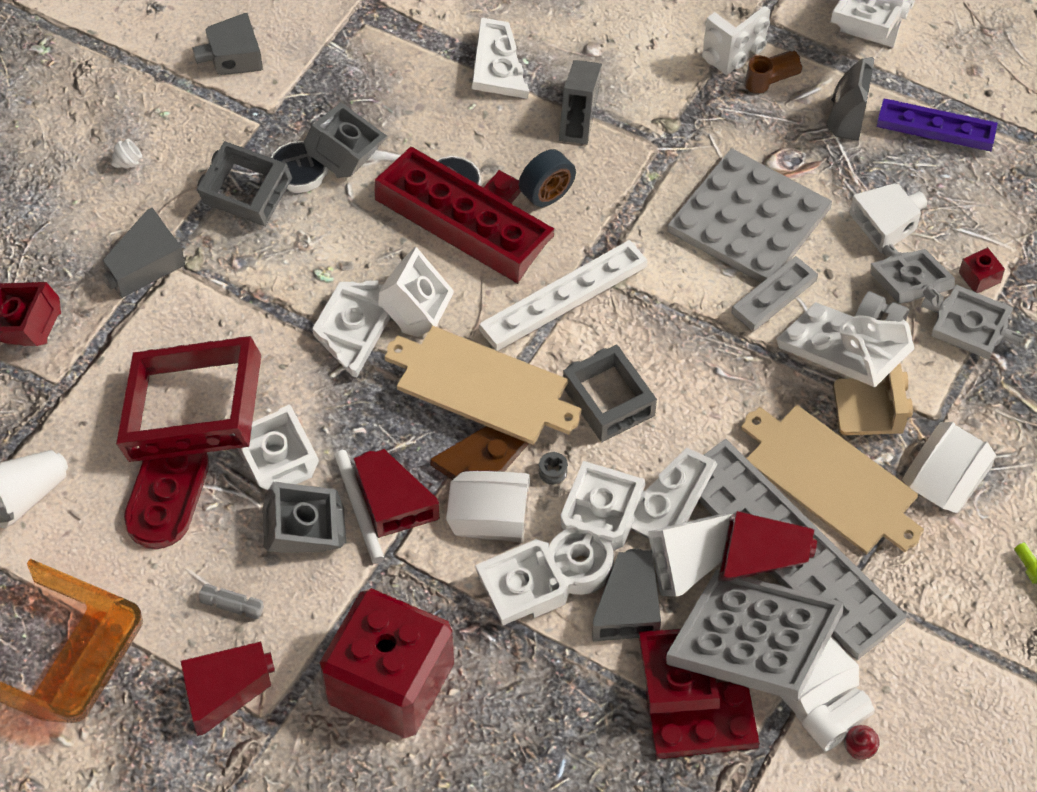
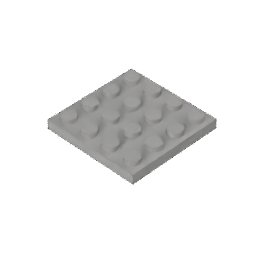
(749, 216)
(756, 635)

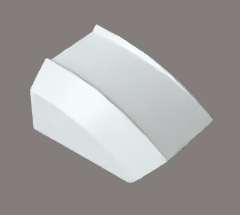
(415, 294)
(279, 450)
(949, 466)
(488, 505)
(831, 679)

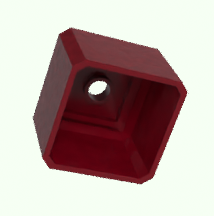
(392, 686)

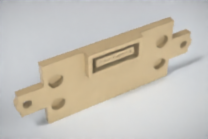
(483, 385)
(832, 479)

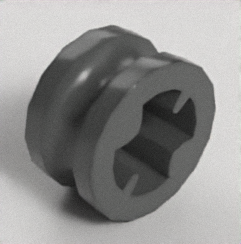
(553, 459)

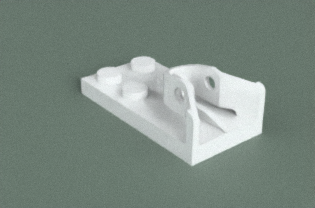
(848, 344)

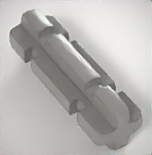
(231, 601)

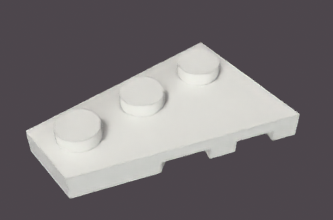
(496, 61)

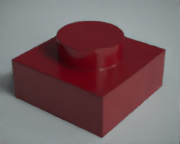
(504, 186)

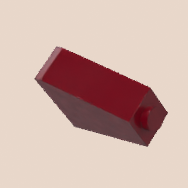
(393, 494)
(763, 546)
(225, 682)

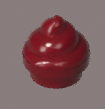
(861, 742)

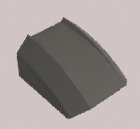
(850, 100)
(343, 141)
(302, 519)

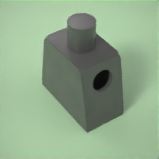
(231, 46)

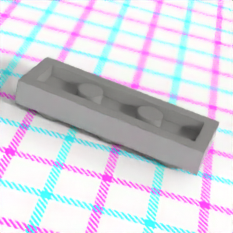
(774, 293)

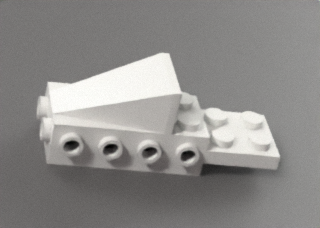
(872, 19)

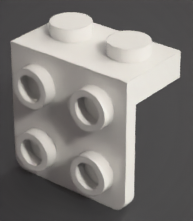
(732, 46)

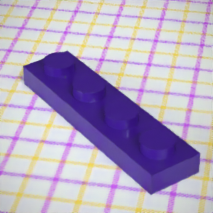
(937, 124)

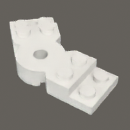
(593, 523)

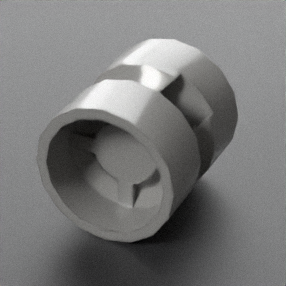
(875, 305)

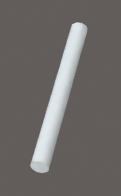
(359, 507)

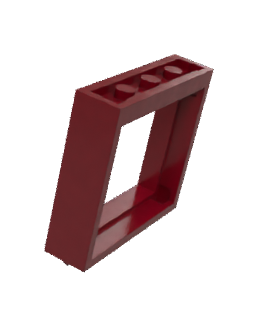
(194, 437)

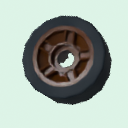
(547, 178)

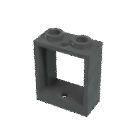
(267, 197)
(622, 416)

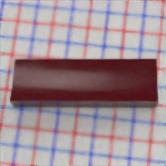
(462, 213)

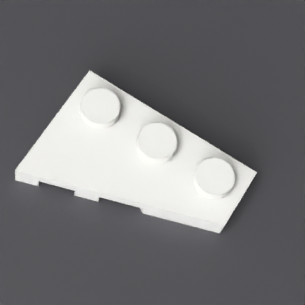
(674, 493)

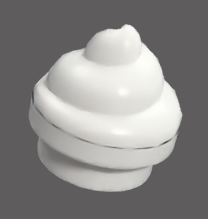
(125, 154)

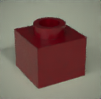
(981, 270)

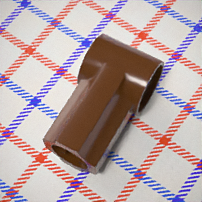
(765, 71)

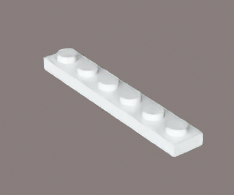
(562, 295)

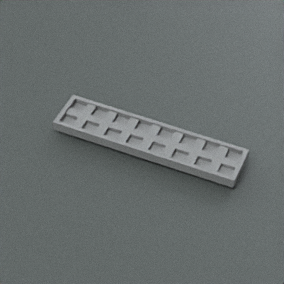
(867, 611)

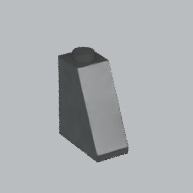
(579, 101)
(142, 255)
(628, 599)

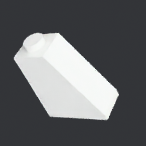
(687, 552)

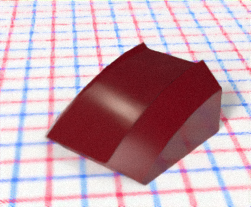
(27, 312)

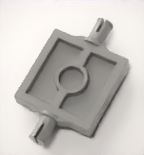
(912, 275)
(973, 322)

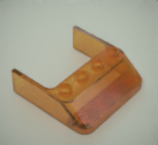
(88, 655)

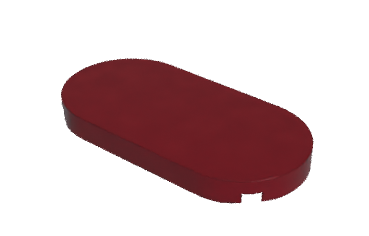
(165, 499)

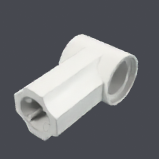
(831, 723)

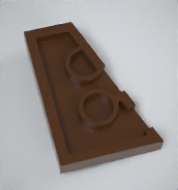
(481, 451)

